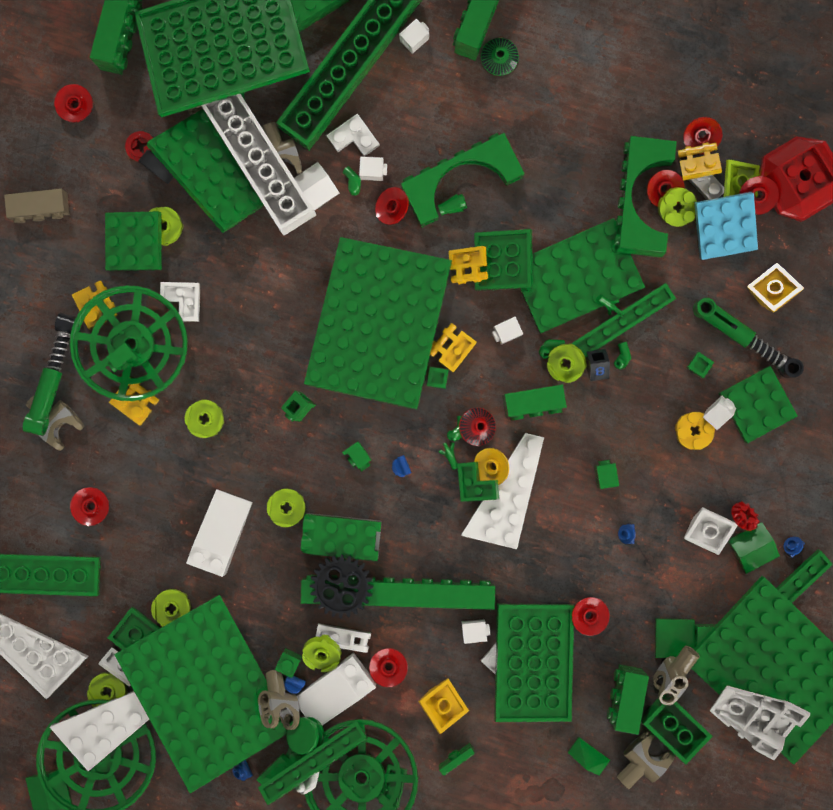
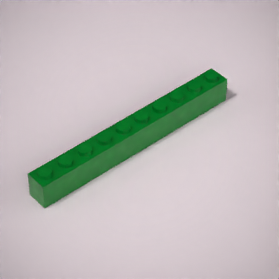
(415, 593)

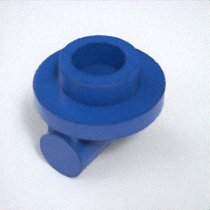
(400, 467)
(627, 534)
(793, 546)
(293, 684)
(242, 771)

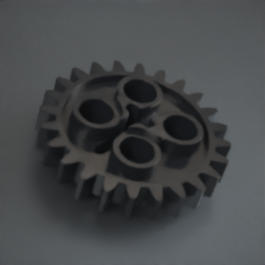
(337, 603)

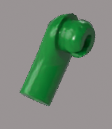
(354, 181)
(548, 346)
(455, 433)

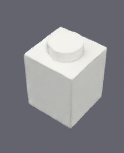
(414, 35)
(372, 168)
(507, 331)
(719, 412)
(475, 631)

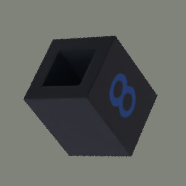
(598, 365)

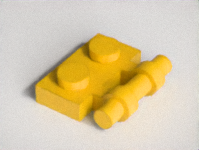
(699, 166)
(468, 258)
(85, 295)
(457, 350)
(135, 410)

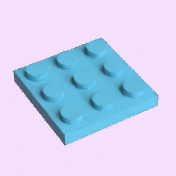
(726, 225)

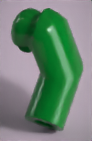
(624, 357)

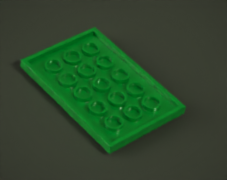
(206, 170)
(575, 273)
(534, 663)

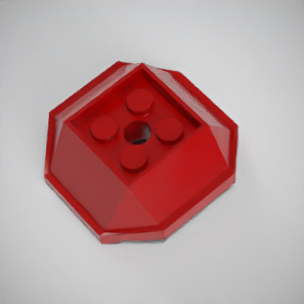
(797, 197)

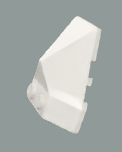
(759, 718)

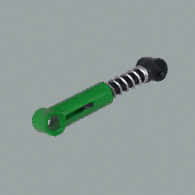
(746, 337)
(38, 417)

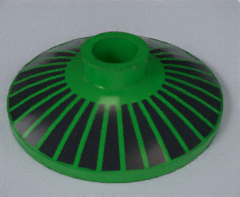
(499, 65)

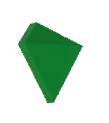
(588, 756)

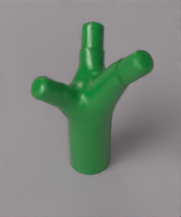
(609, 304)
(449, 454)

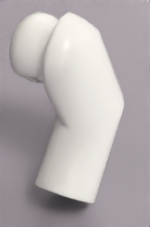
(308, 785)

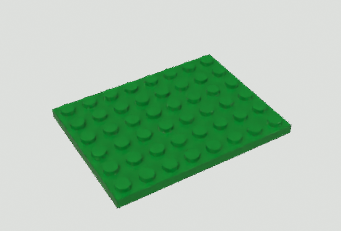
(217, 49)
(378, 323)
(776, 653)
(201, 692)

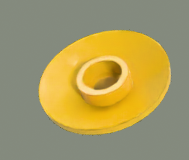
(486, 471)

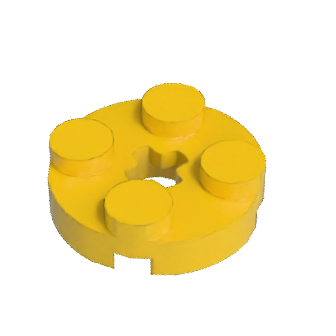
(683, 431)

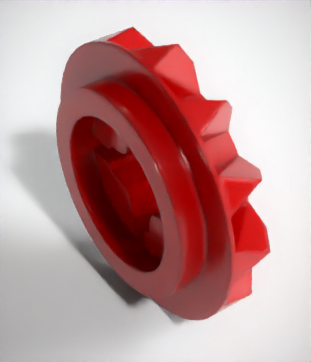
(132, 143)
(740, 512)

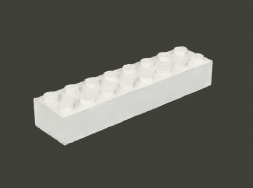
(260, 162)

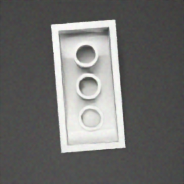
(219, 533)
(336, 690)

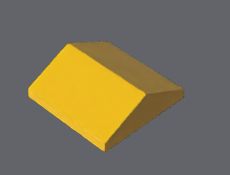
(774, 288)
(443, 705)

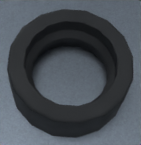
(152, 163)

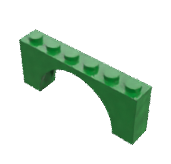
(493, 154)
(633, 233)

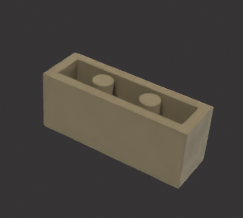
(37, 205)

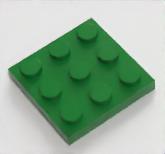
(133, 241)
(507, 259)
(759, 404)

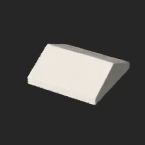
(316, 186)
(710, 530)

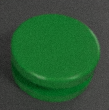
(306, 736)

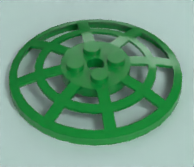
(120, 334)
(372, 768)
(102, 770)

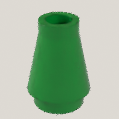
(453, 205)

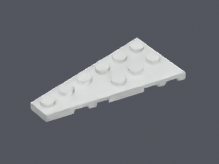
(502, 519)
(37, 657)
(101, 729)

